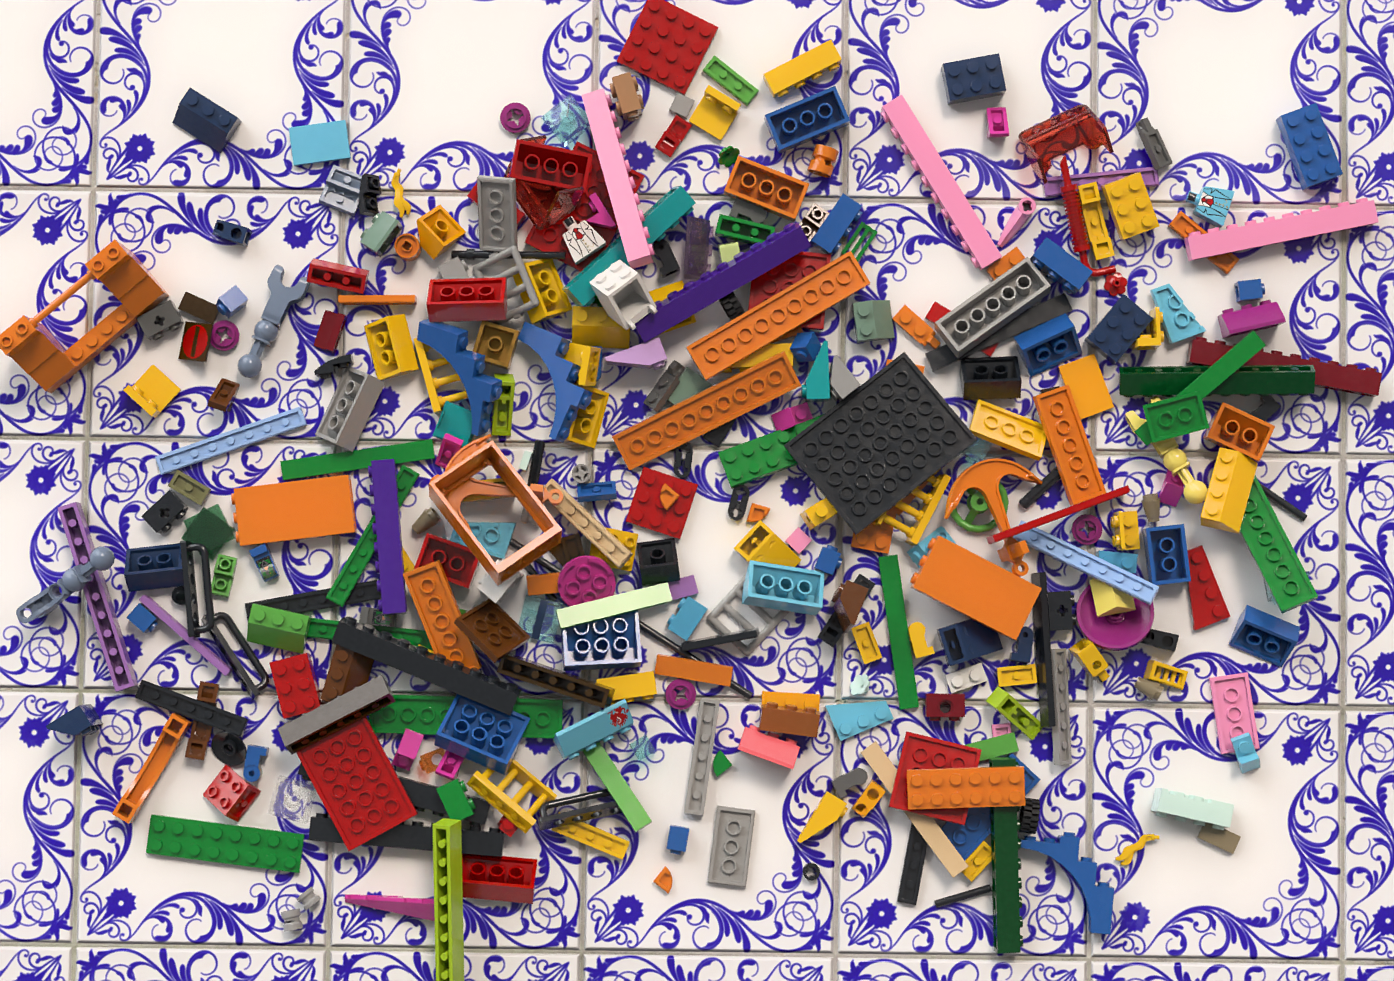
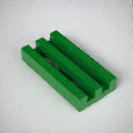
(867, 229)

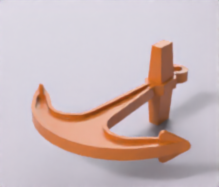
(985, 478)
(476, 487)

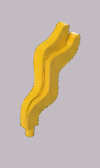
(399, 201)
(1129, 850)

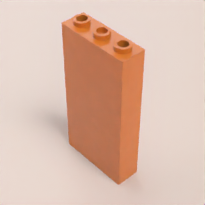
(294, 510)
(975, 587)

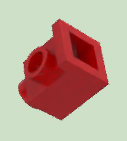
(507, 826)

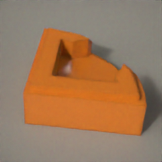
(668, 496)
(757, 513)
(664, 880)

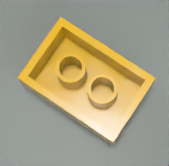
(1130, 206)

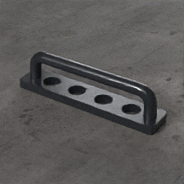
(187, 549)
(253, 690)
(578, 815)

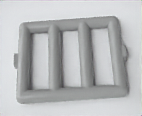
(519, 268)
(724, 605)

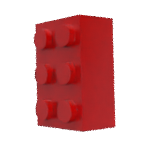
(456, 560)
(296, 685)

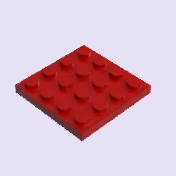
(667, 45)
(786, 275)
(931, 753)

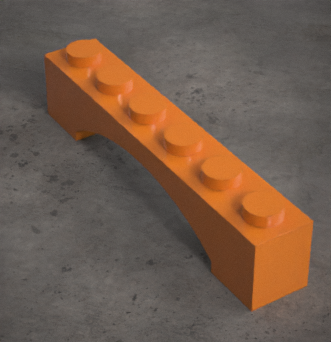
(141, 787)

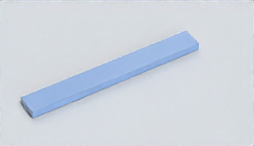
(231, 440)
(1089, 564)

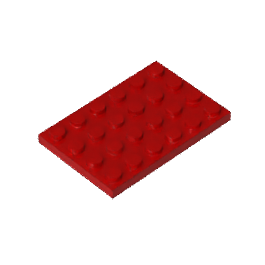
(552, 240)
(357, 783)

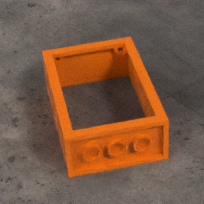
(471, 464)

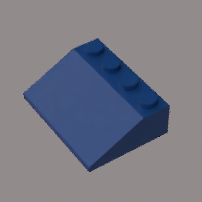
(603, 644)
(481, 733)

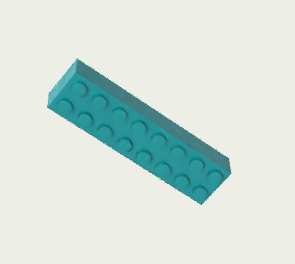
(658, 219)

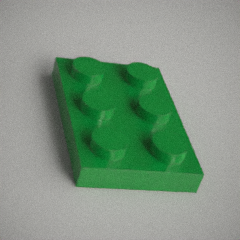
(1175, 416)

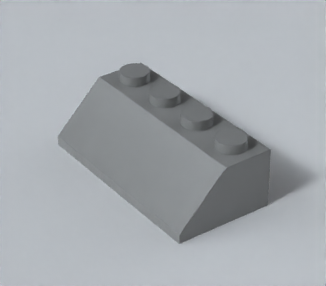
(350, 408)

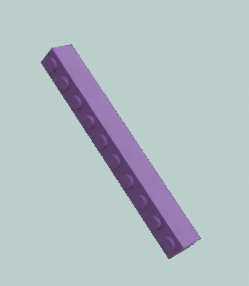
(98, 599)

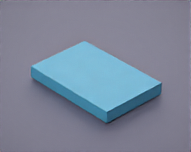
(319, 143)

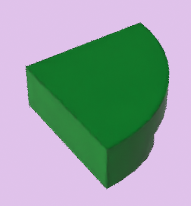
(720, 763)

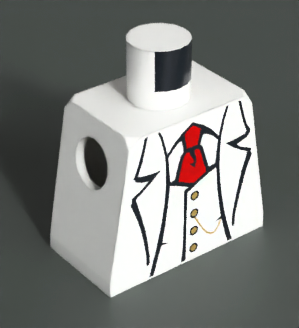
(581, 239)

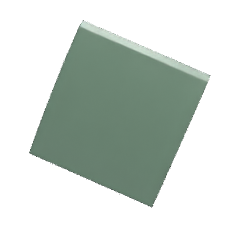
(689, 385)

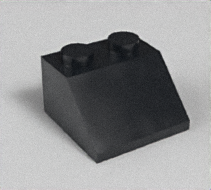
(658, 561)

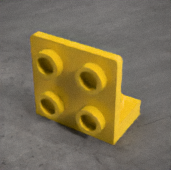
(715, 113)
(1154, 340)
(588, 359)
(153, 391)
(1126, 530)
(628, 539)

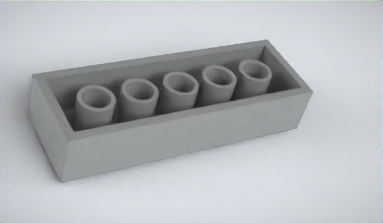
(992, 307)

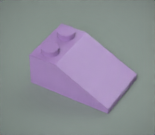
(644, 355)

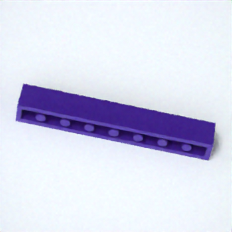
(388, 537)

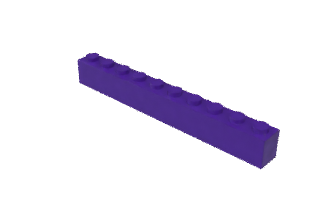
(723, 280)

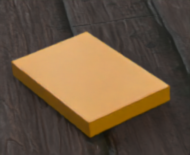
(1086, 386)

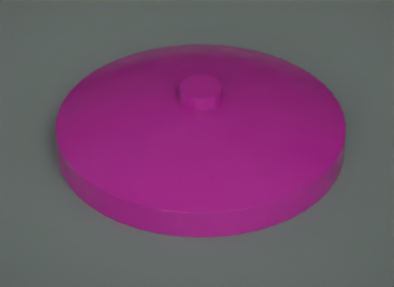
(1117, 630)

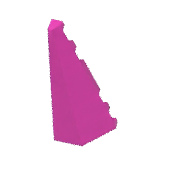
(413, 907)

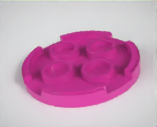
(586, 580)

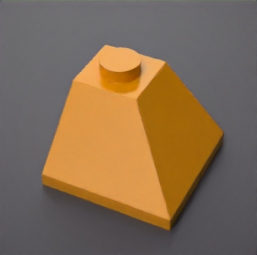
(438, 231)

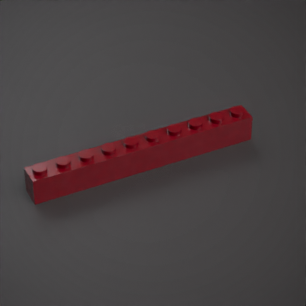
(1327, 375)

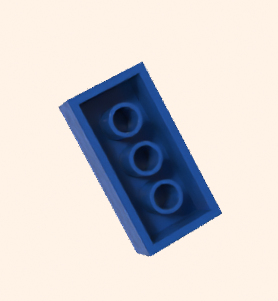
(807, 119)
(1309, 146)

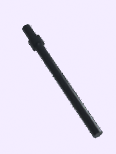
(471, 254)

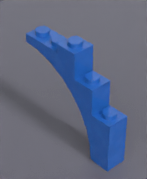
(469, 365)
(563, 373)
(1097, 897)

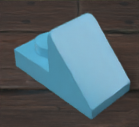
(1245, 753)

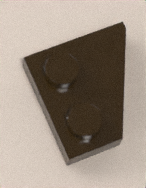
(568, 549)

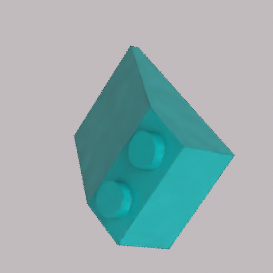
(817, 383)

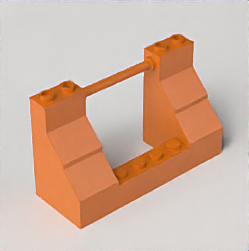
(42, 355)

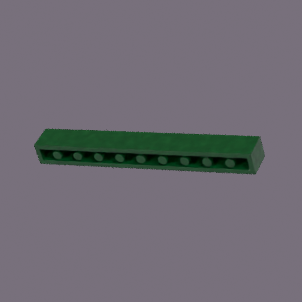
(1244, 381)
(1005, 872)

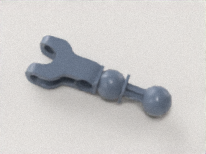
(272, 318)
(71, 581)

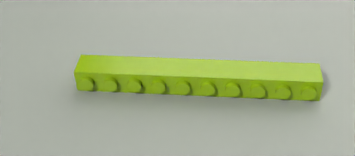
(448, 900)

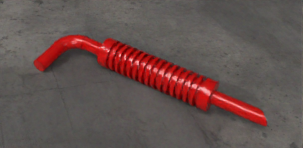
(1076, 223)

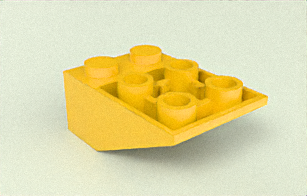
(765, 546)

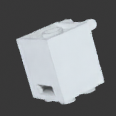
(623, 295)

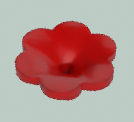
(1110, 284)

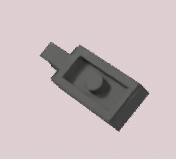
(1153, 144)
(664, 386)

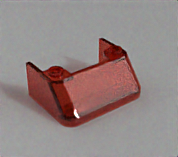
(1061, 134)
(543, 203)

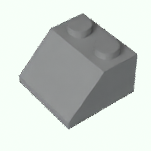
(841, 380)

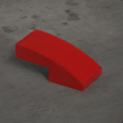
(673, 136)

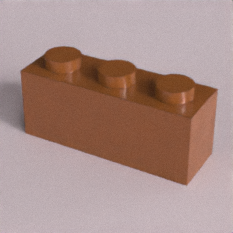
(789, 719)

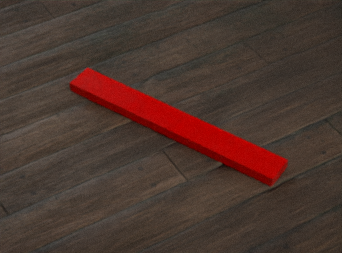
(1057, 515)

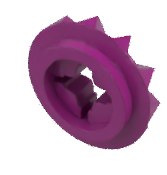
(506, 115)
(221, 327)
(1093, 522)
(681, 703)

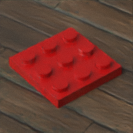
(648, 510)

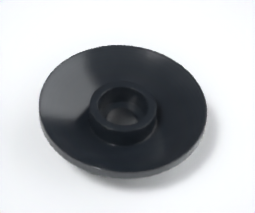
(229, 748)

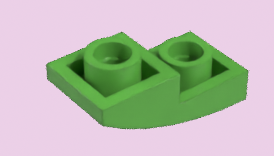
(223, 575)

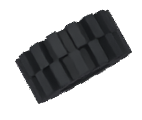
(731, 306)
(1029, 816)

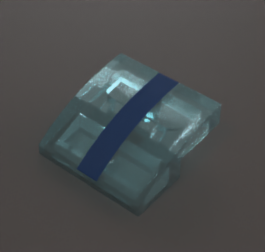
(540, 618)

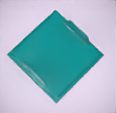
(456, 422)

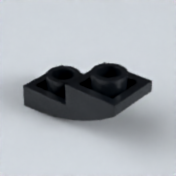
(368, 193)
(328, 368)

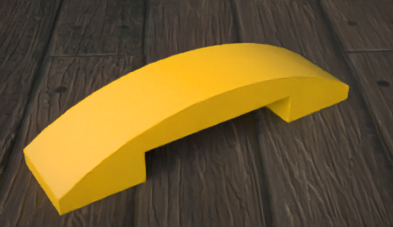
(1094, 221)

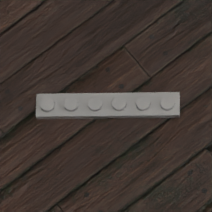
(1061, 731)
(702, 756)

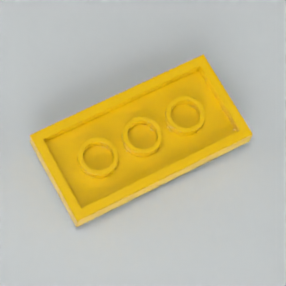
(1008, 430)

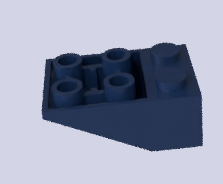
(967, 641)

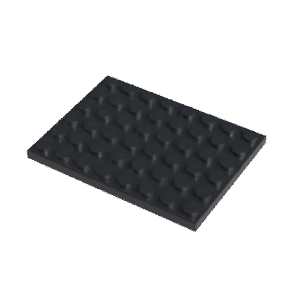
(880, 443)

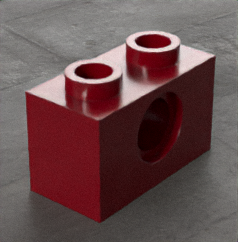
(933, 702)

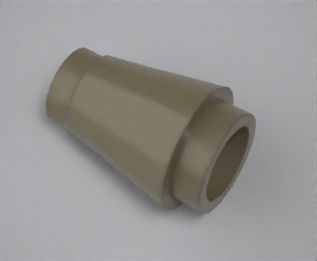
(1151, 506)
(426, 520)
(1149, 688)

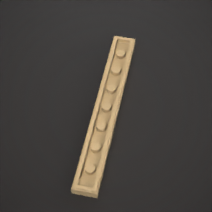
(925, 825)

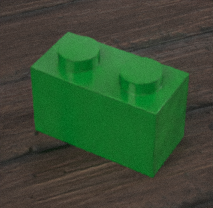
(455, 799)

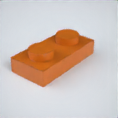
(1005, 263)

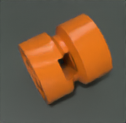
(823, 160)
(407, 247)

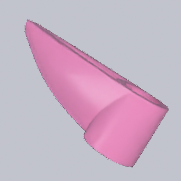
(1016, 221)

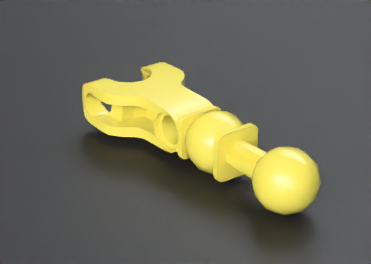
(1174, 460)

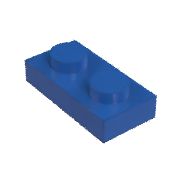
(596, 491)

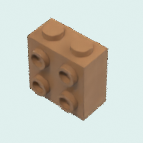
(628, 103)

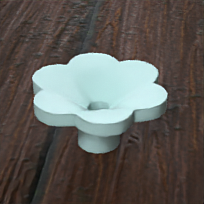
(860, 685)

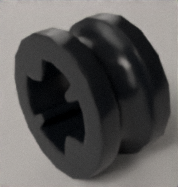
(811, 877)

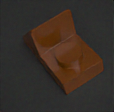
(224, 395)

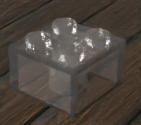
(292, 799)

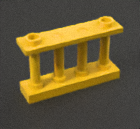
(432, 384)
(922, 516)
(506, 805)

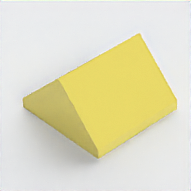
(1109, 599)

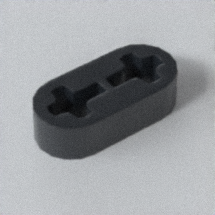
(688, 460)
(743, 504)

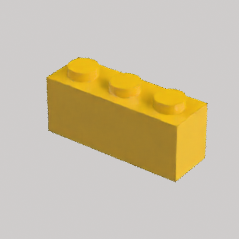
(631, 686)

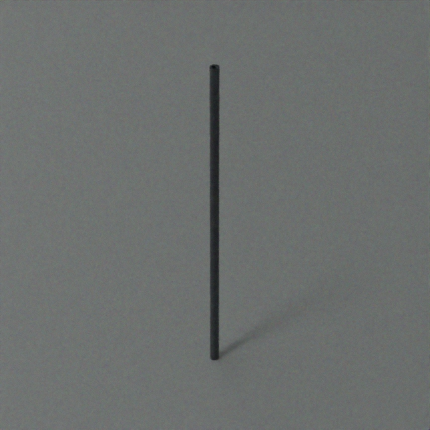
(644, 627)

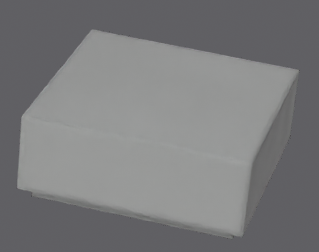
(681, 105)

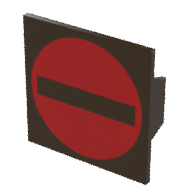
(195, 341)

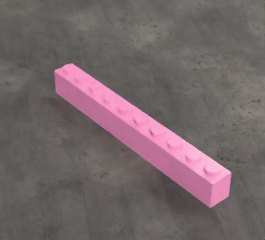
(617, 179)
(941, 183)
(1280, 230)

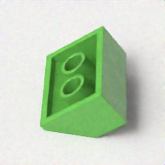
(278, 628)

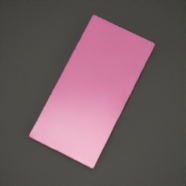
(1233, 709)

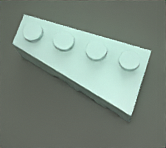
(1192, 808)

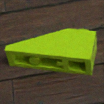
(503, 407)
(1014, 712)

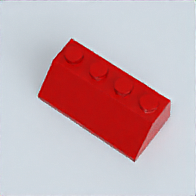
(550, 165)
(467, 299)
(499, 878)

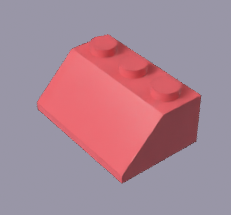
(769, 746)

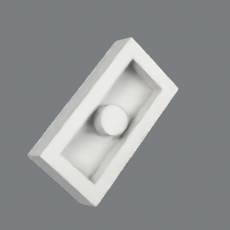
(966, 677)

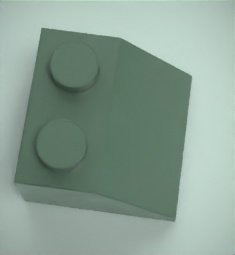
(381, 233)
(872, 320)

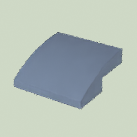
(341, 190)

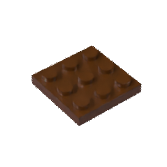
(492, 630)

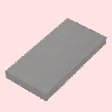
(497, 213)
(731, 846)

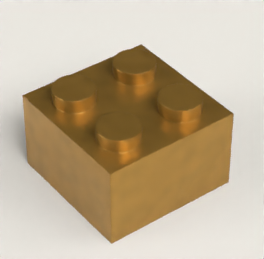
(496, 343)

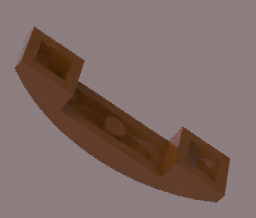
(201, 732)

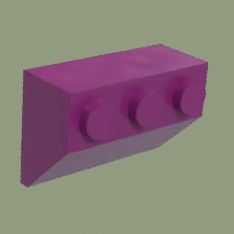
(1250, 318)

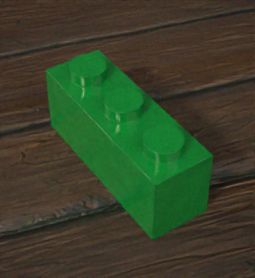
(742, 230)

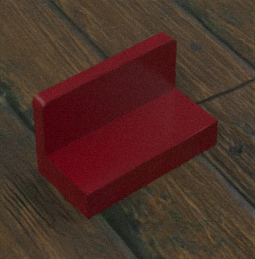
(330, 331)

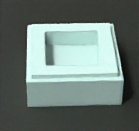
(525, 460)

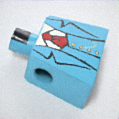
(1211, 204)

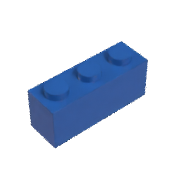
(837, 225)

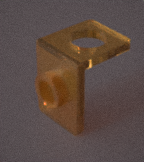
(426, 760)

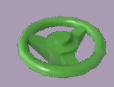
(978, 505)

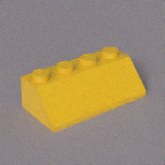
(1228, 491)

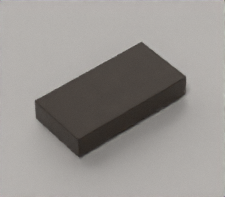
(199, 308)

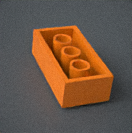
(766, 188)

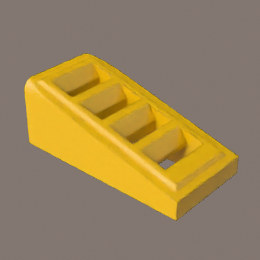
(1154, 670)

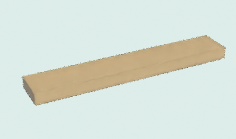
(590, 526)

